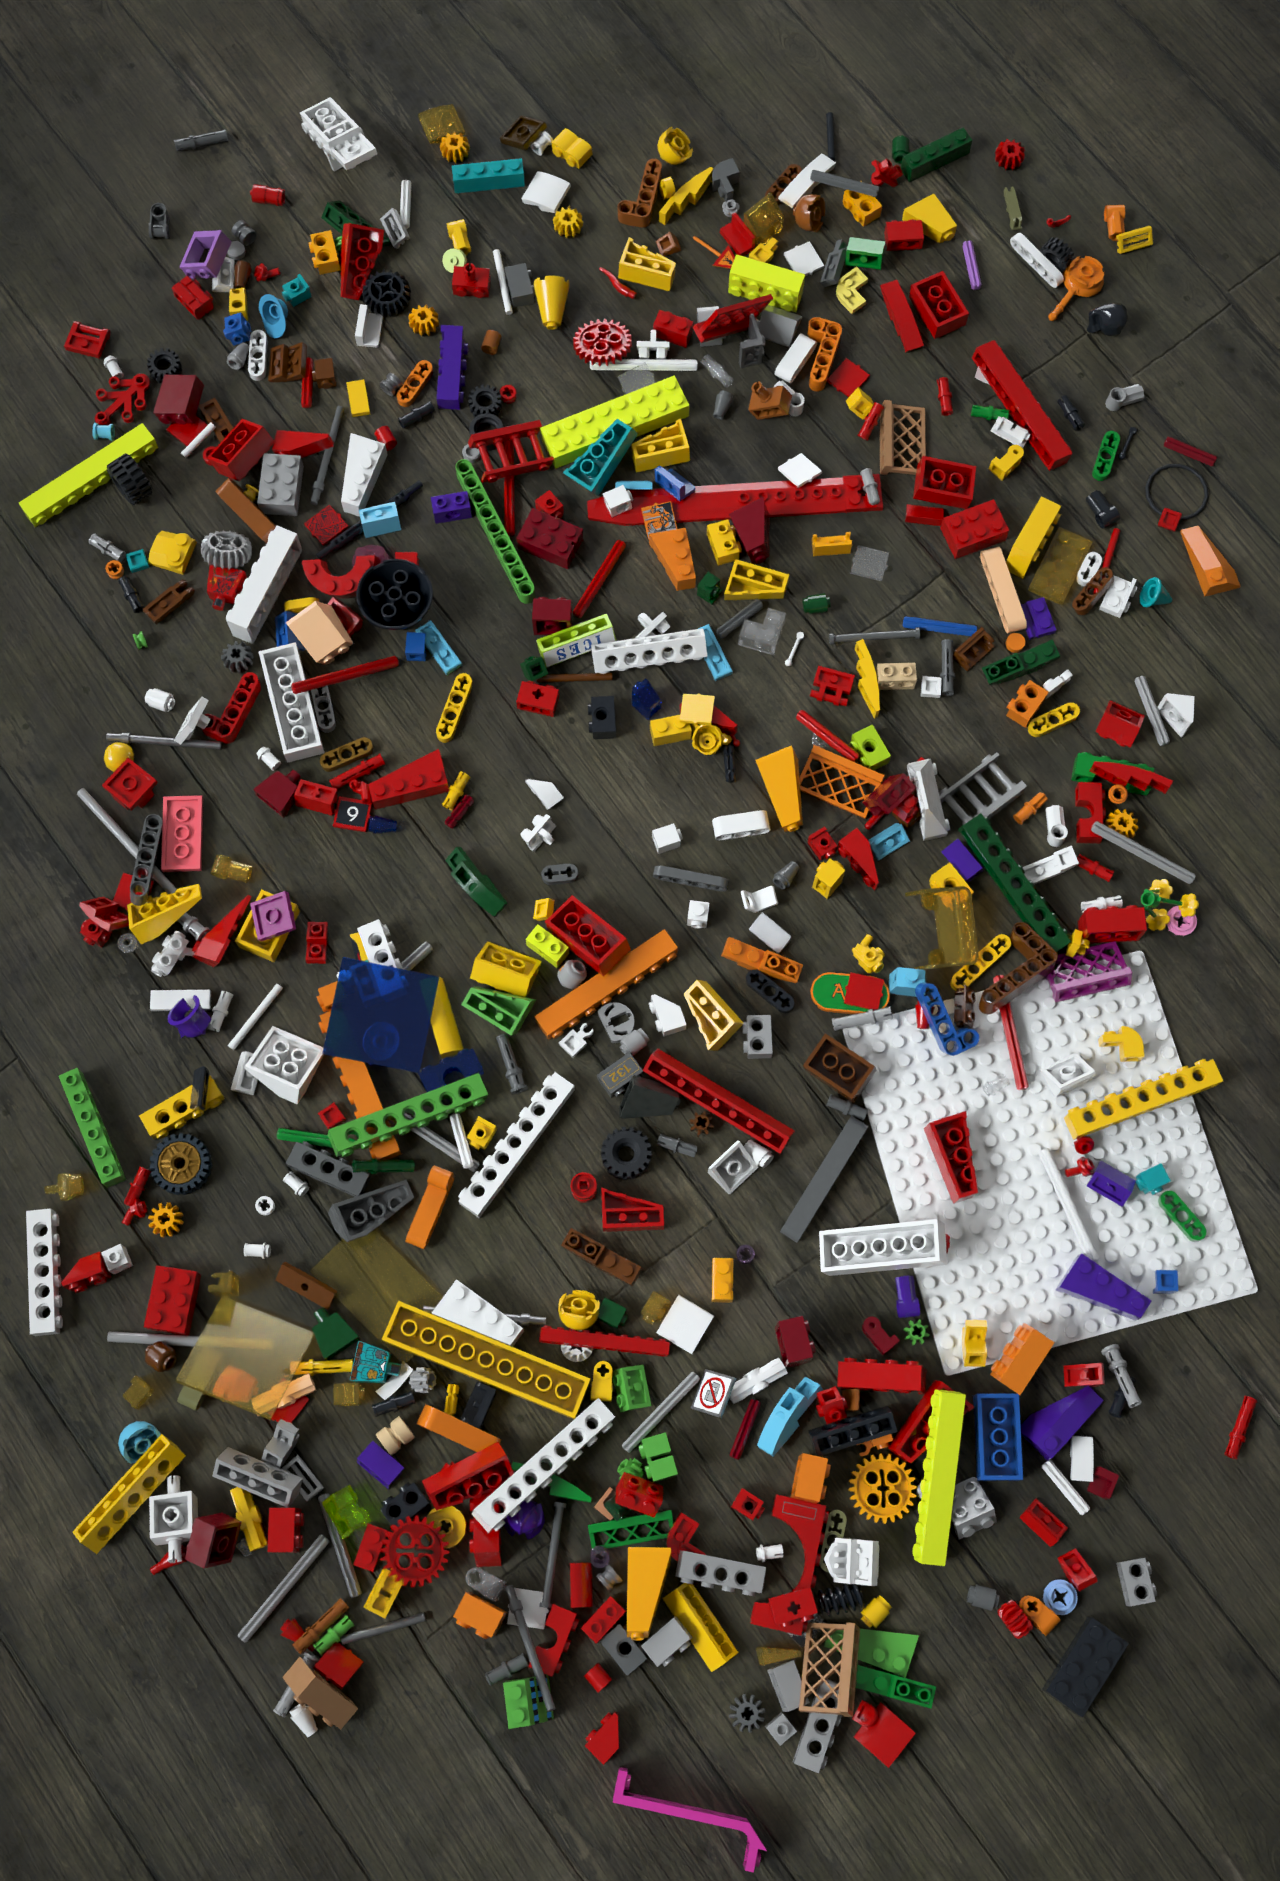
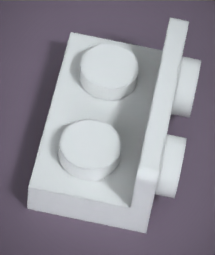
(1117, 596)

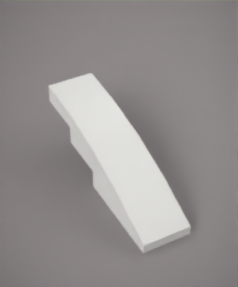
(802, 184)

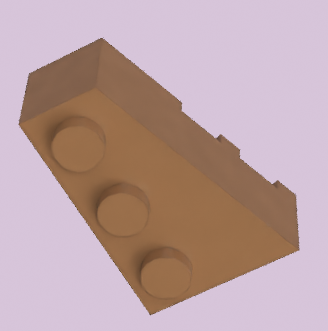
(319, 1695)

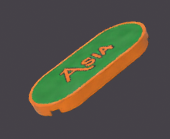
(829, 994)

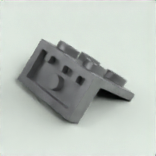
(752, 349)

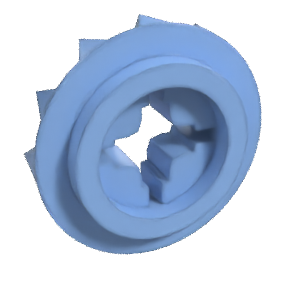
(1070, 1597)

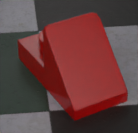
(1084, 1375)
(1077, 1570)

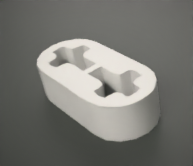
(1085, 567)

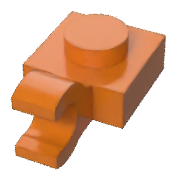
(880, 1442)

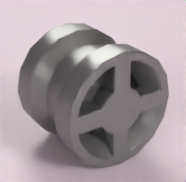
(391, 384)
(609, 1578)

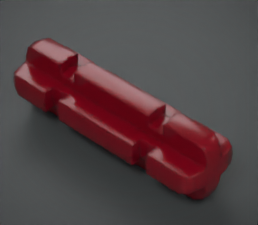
(459, 811)

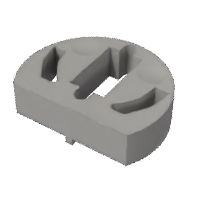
(618, 1010)

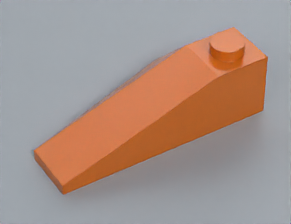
(1209, 564)

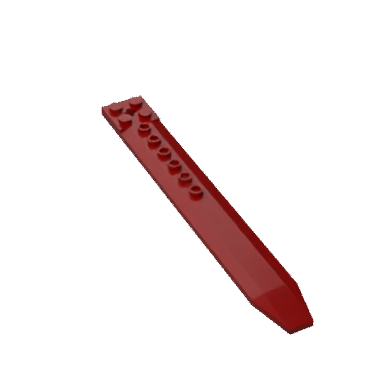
(718, 501)

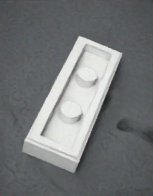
(166, 999)

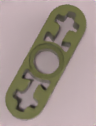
(831, 1524)

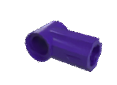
(907, 1302)

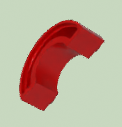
(342, 586)

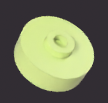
(452, 258)

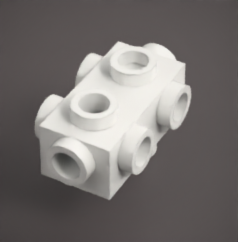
(173, 950)

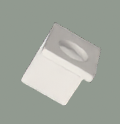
(760, 899)

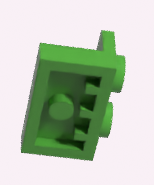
(631, 1388)

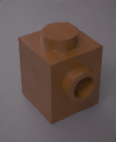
(324, 373)

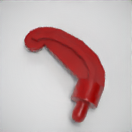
(1051, 223)

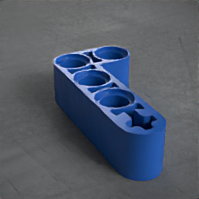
(940, 1017)

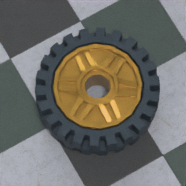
(165, 1161)

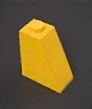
(935, 219)

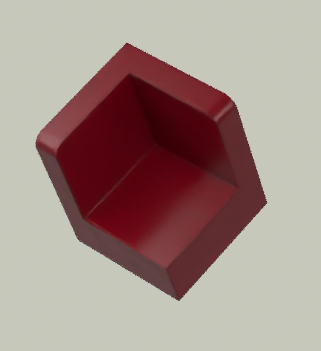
(1103, 1483)

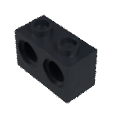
(401, 1500)

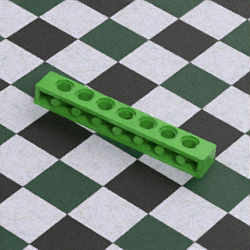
(472, 1085)

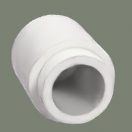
(159, 699)

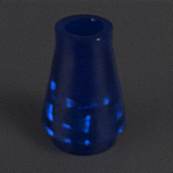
(381, 825)

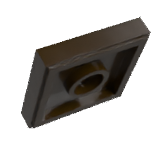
(523, 132)

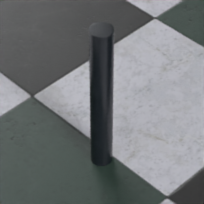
(830, 135)

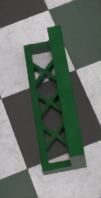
(338, 214)

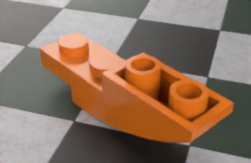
(764, 961)

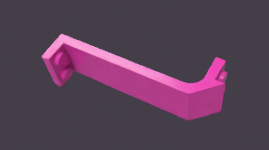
(752, 1854)

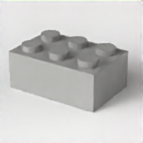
(280, 484)

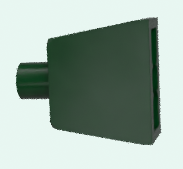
(333, 1333)

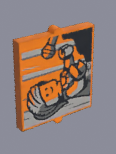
(658, 518)

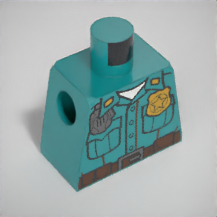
(372, 1365)

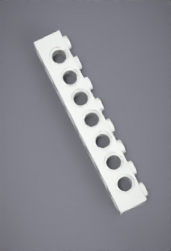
(552, 1083)
(485, 1512)

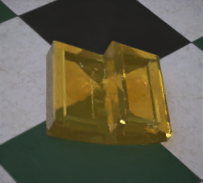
(439, 122)

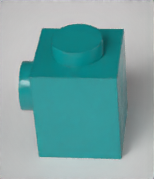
(1152, 1179)

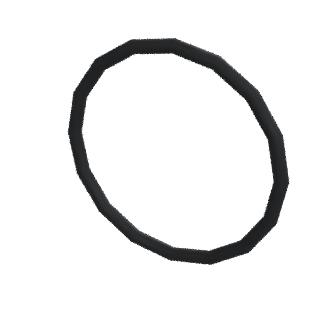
(1183, 467)

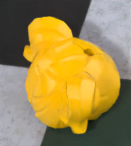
(709, 733)

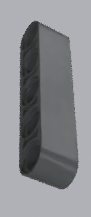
(142, 867)

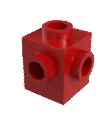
(94, 933)
(834, 1408)

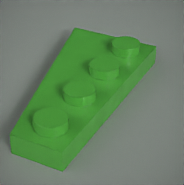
(882, 1649)

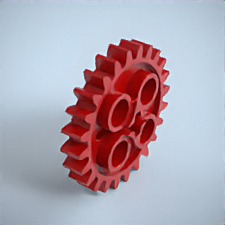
(602, 342)
(414, 1571)

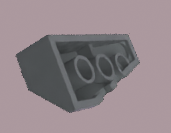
(364, 1213)

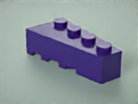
(451, 367)
(1101, 1288)

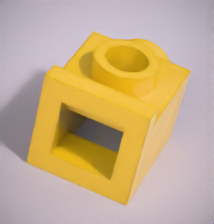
(481, 1142)

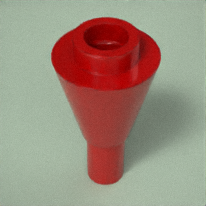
(165, 1564)
(293, 1631)

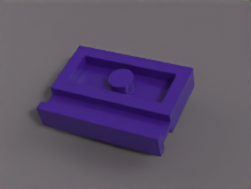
(1038, 618)

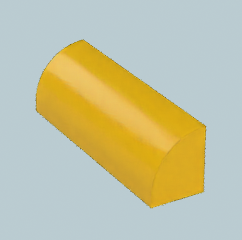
(444, 1023)
(702, 1625)

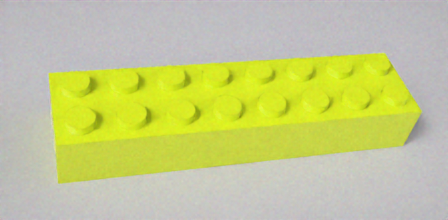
(641, 410)

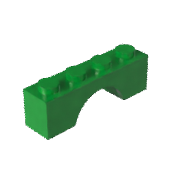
(1084, 762)

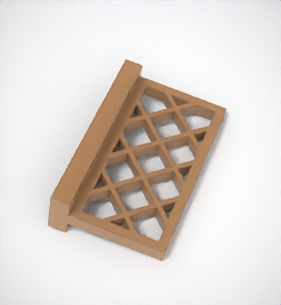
(887, 437)
(847, 1672)

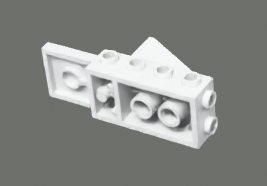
(337, 135)

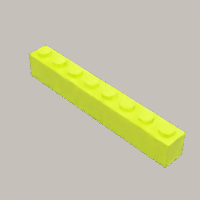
(85, 476)
(939, 1477)

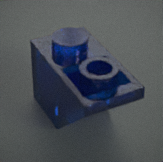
(645, 699)

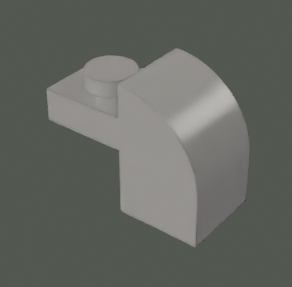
(281, 1444)

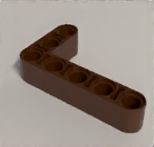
(1035, 962)

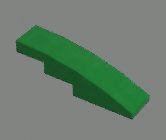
(560, 1487)

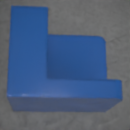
(415, 646)
(1166, 1282)

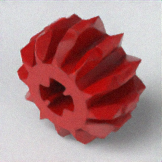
(1009, 154)
(1015, 1619)

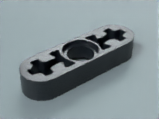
(769, 983)

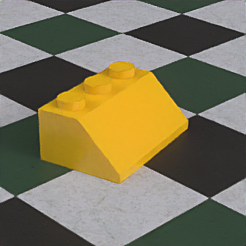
(505, 969)

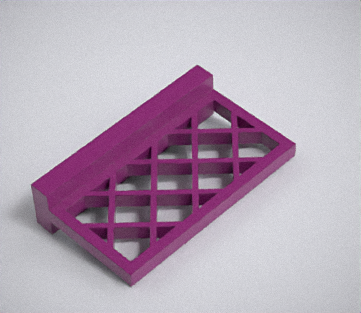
(1090, 982)

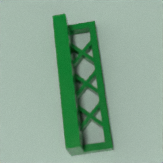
(629, 1522)

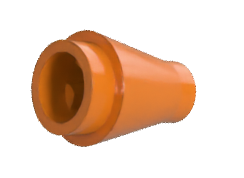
(1121, 791)

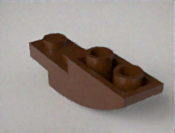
(601, 1257)

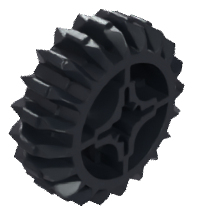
(389, 299)

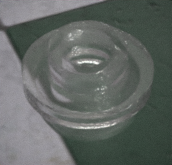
(127, 948)

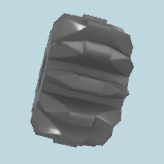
(230, 654)
(753, 1717)

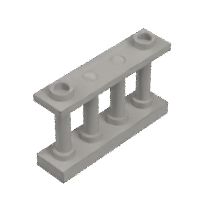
(999, 801)

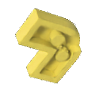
(847, 290)

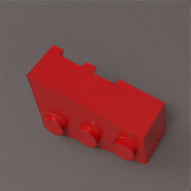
(484, 1544)

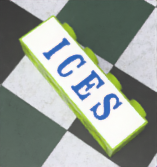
(575, 640)

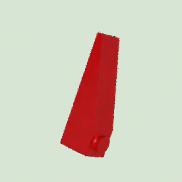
(358, 256)
(215, 943)

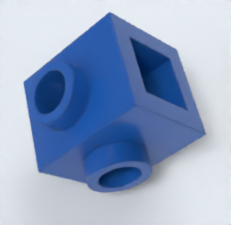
(237, 329)

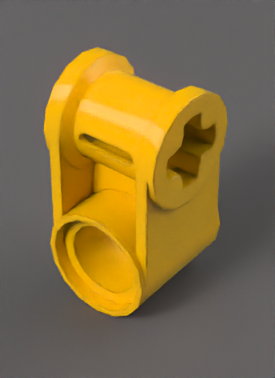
(602, 1386)

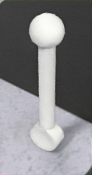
(800, 636)

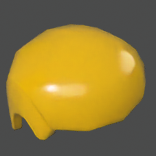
(117, 754)

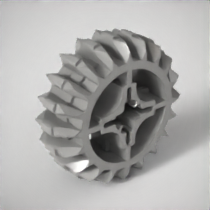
(226, 549)

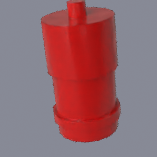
(267, 195)

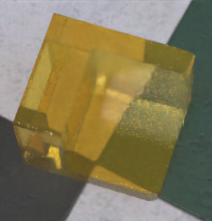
(138, 1392)

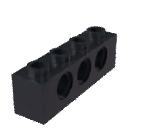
(852, 1431)

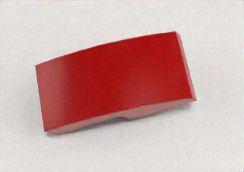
(316, 942)

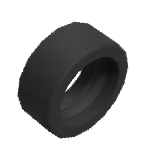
(484, 419)

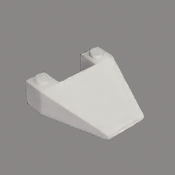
(923, 777)

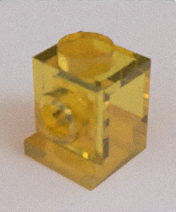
(654, 1308)

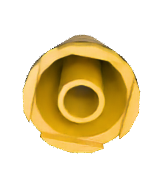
(551, 299)

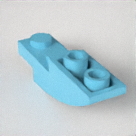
(785, 1415)

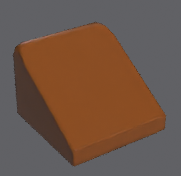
(668, 244)
(852, 1399)

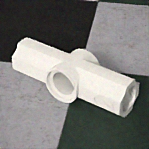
(757, 1380)

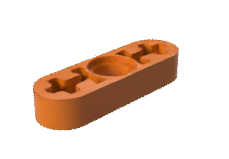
(414, 391)

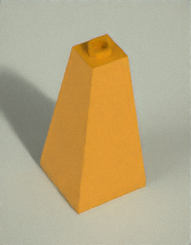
(782, 782)
(646, 1581)

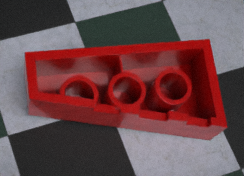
(411, 782)
(953, 1154)
(882, 1376)
(912, 1437)
(469, 1477)

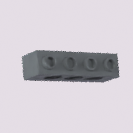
(298, 1161)

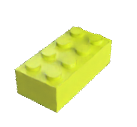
(757, 279)

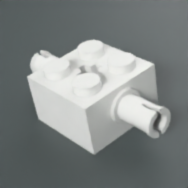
(164, 1525)

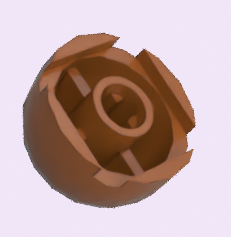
(809, 212)

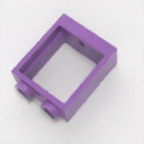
(218, 245)

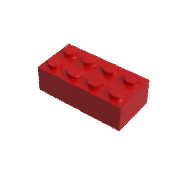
(588, 935)

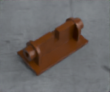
(965, 999)

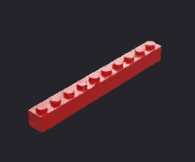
(605, 1342)

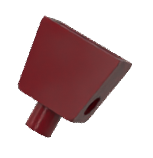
(278, 791)

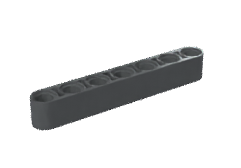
(824, 1179)

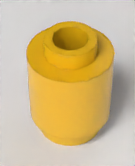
(875, 1612)

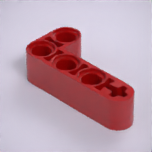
(234, 707)

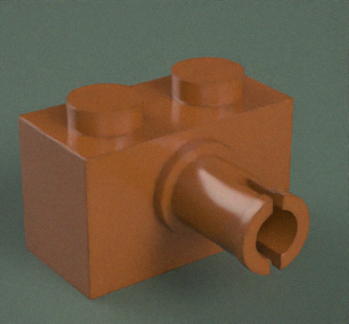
(769, 401)

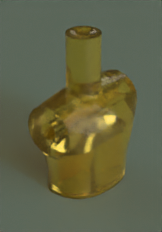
(67, 1186)

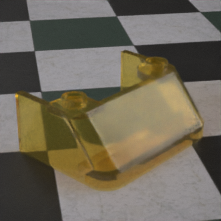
(954, 926)

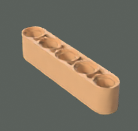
(1003, 590)

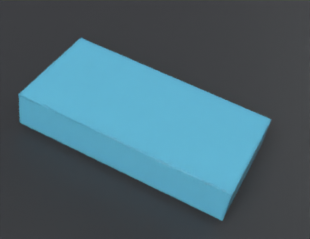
(634, 484)

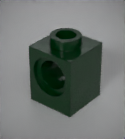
(612, 1313)

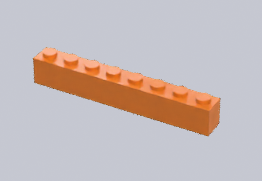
(601, 989)
(363, 1096)

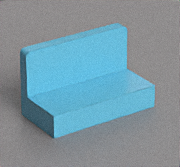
(380, 519)

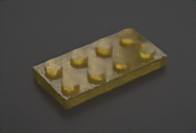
(1060, 565)

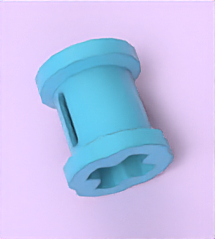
(103, 431)

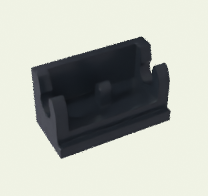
(478, 1405)

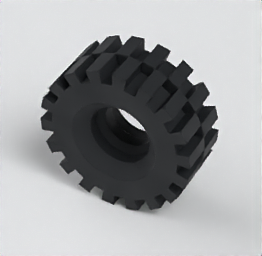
(620, 1139)

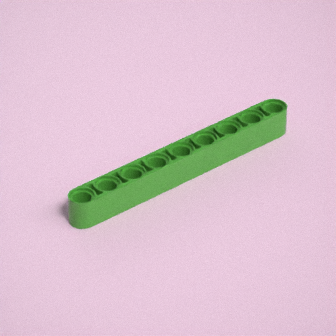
(496, 539)

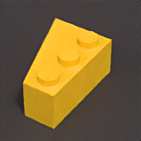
(646, 267)
(713, 1015)

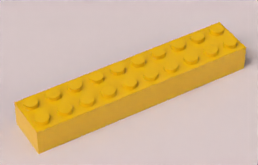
(486, 1360)

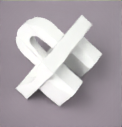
(644, 346)
(658, 623)
(543, 827)

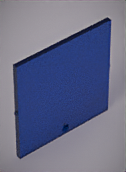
(380, 1015)

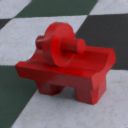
(885, 173)

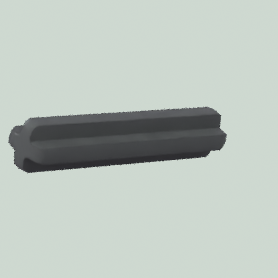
(739, 618)

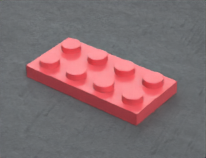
(182, 833)

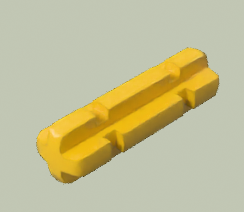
(451, 1399)

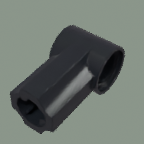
(1104, 513)

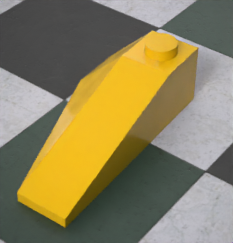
(161, 912)

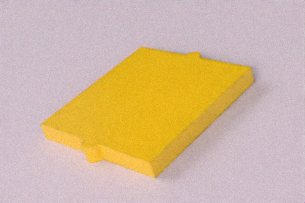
(697, 709)

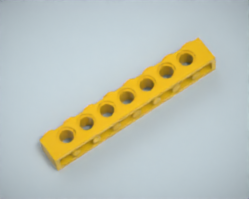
(1206, 1070)

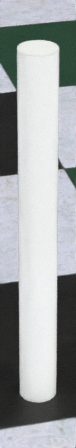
(502, 280)
(255, 1016)

